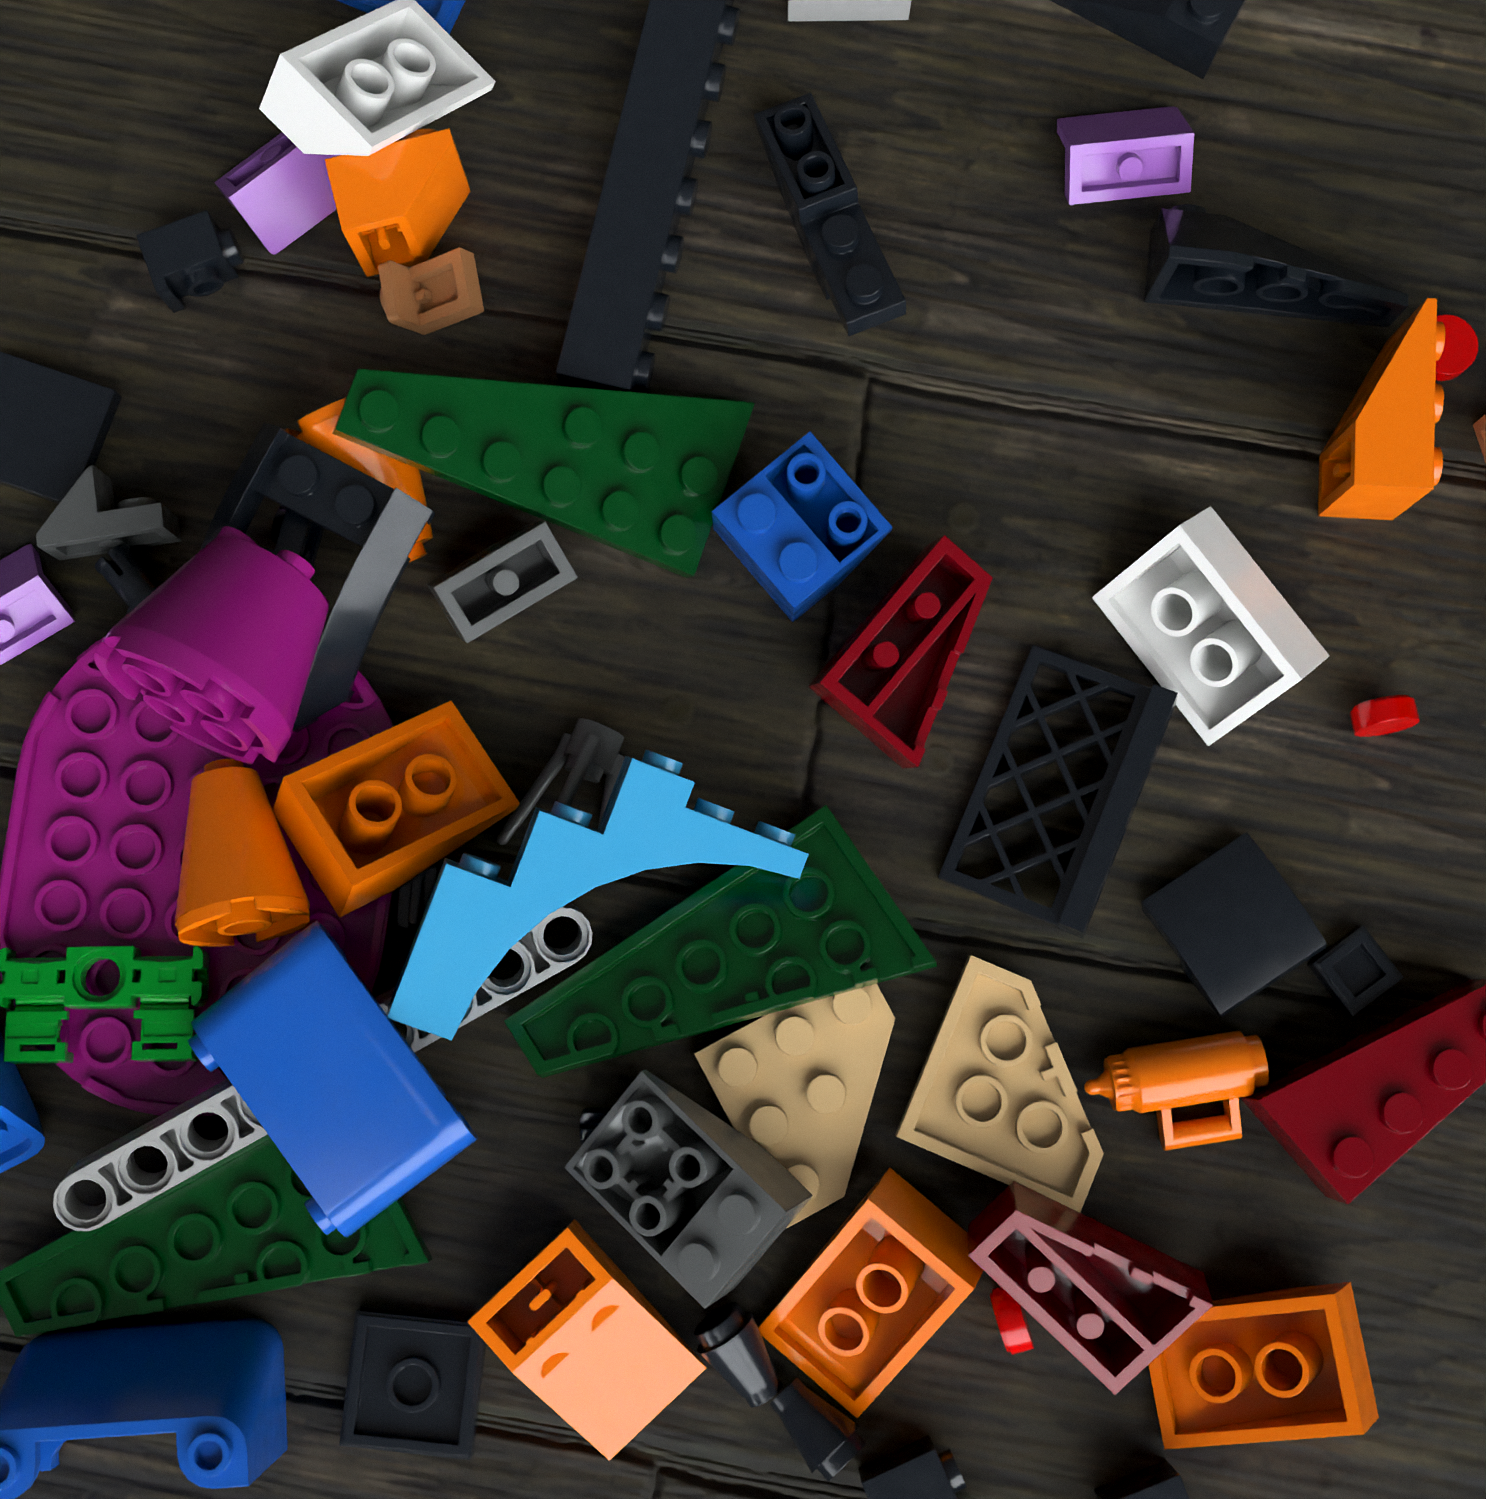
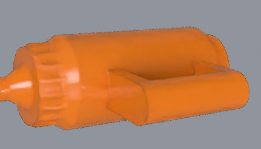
(1185, 1075)

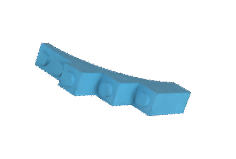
(480, 916)

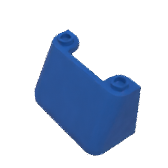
(331, 1081)
(198, 1379)

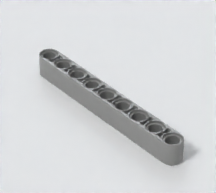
(189, 1153)

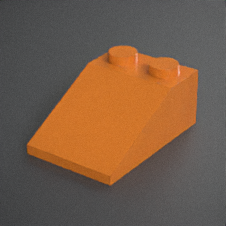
(391, 806)
(874, 1293)
(1267, 1371)

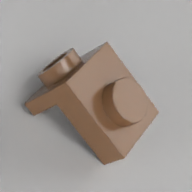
(431, 292)

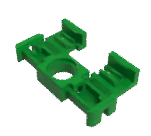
(159, 982)

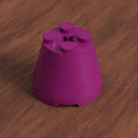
(223, 646)

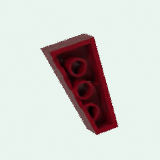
(1378, 1093)

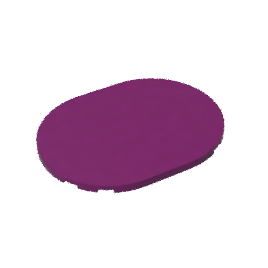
(101, 860)

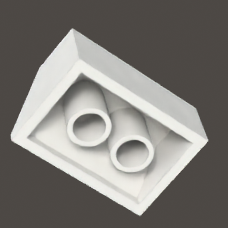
(371, 82)
(1210, 625)

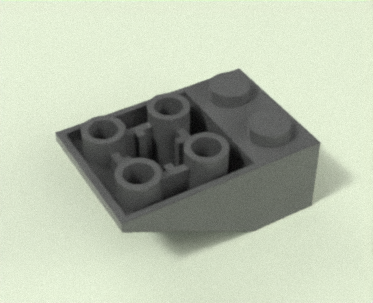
(687, 1186)

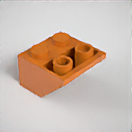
(399, 198)

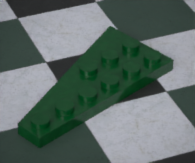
(591, 460)
(729, 956)
(200, 1242)

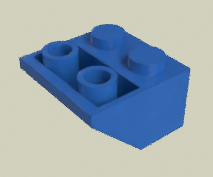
(800, 526)

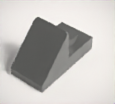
(90, 525)

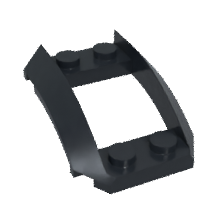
(351, 506)

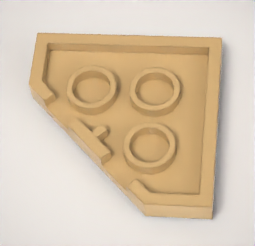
(805, 1085)
(1002, 1091)

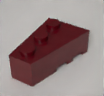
(903, 654)
(1087, 1283)

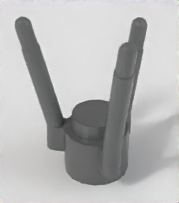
(588, 754)

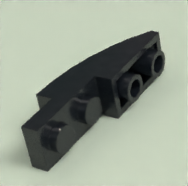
(828, 215)

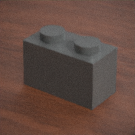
(502, 580)

